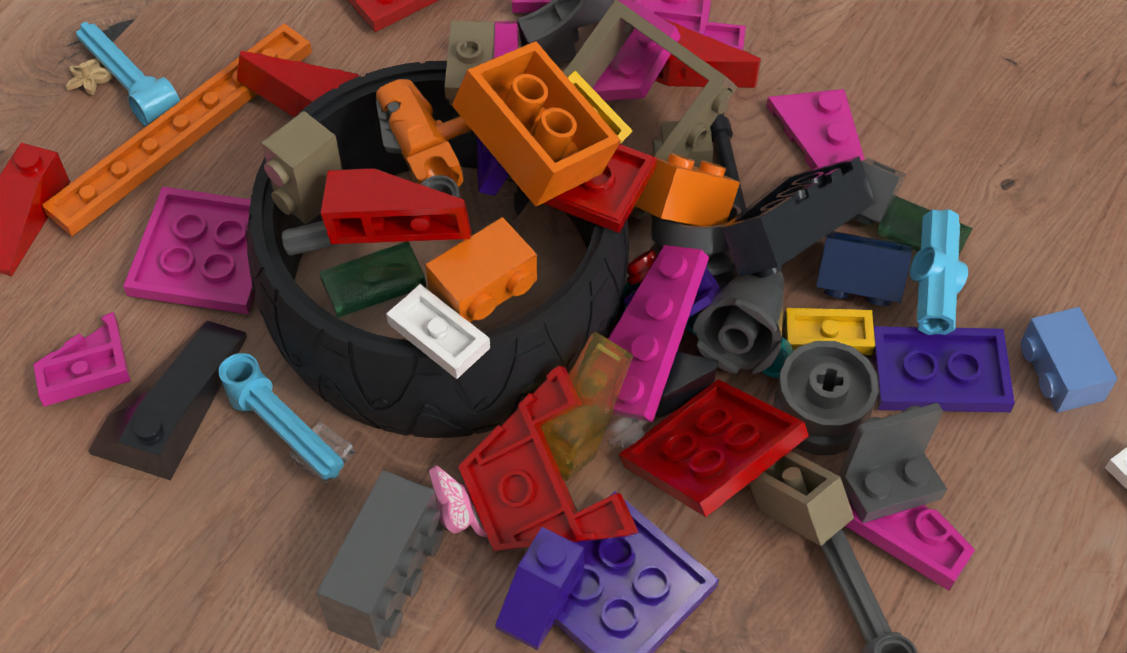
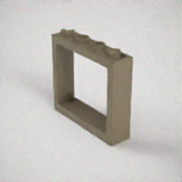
(607, 41)

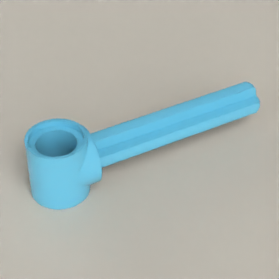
(147, 95)
(251, 390)

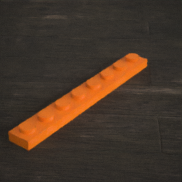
(164, 138)

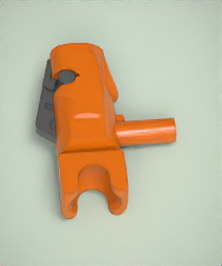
(413, 132)

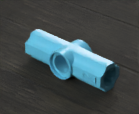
(938, 272)

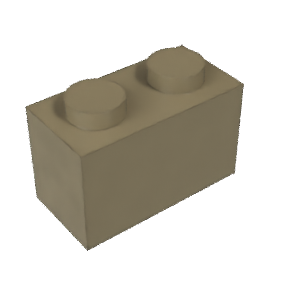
(299, 164)
(803, 497)

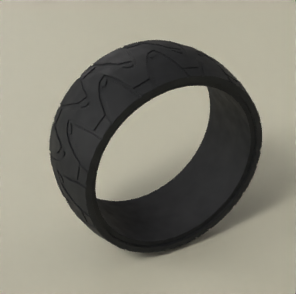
(389, 378)

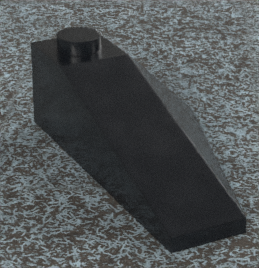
(165, 411)

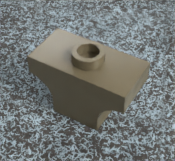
(468, 47)

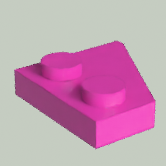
(83, 365)

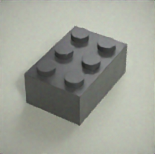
(381, 561)

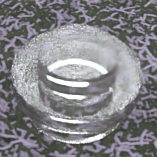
(625, 431)

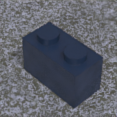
(864, 268)

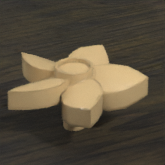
(88, 75)

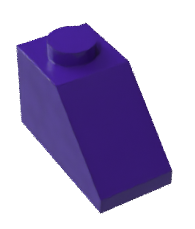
(541, 587)

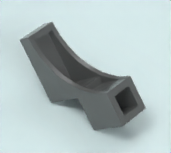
(557, 25)

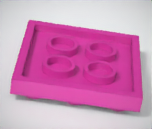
(194, 252)

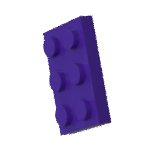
(957, 370)

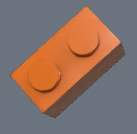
(689, 192)
(483, 271)

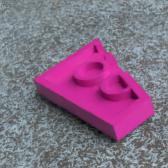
(819, 125)
(919, 540)

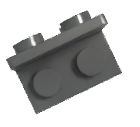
(888, 464)

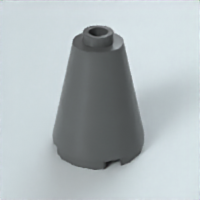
(743, 323)

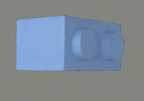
(1067, 360)

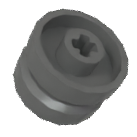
(830, 391)

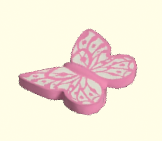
(454, 503)

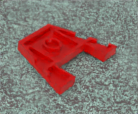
(520, 485)

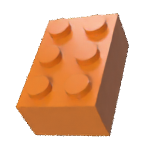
(535, 122)

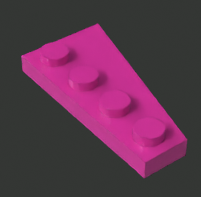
(654, 328)

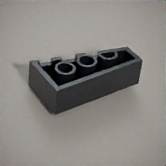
(796, 216)

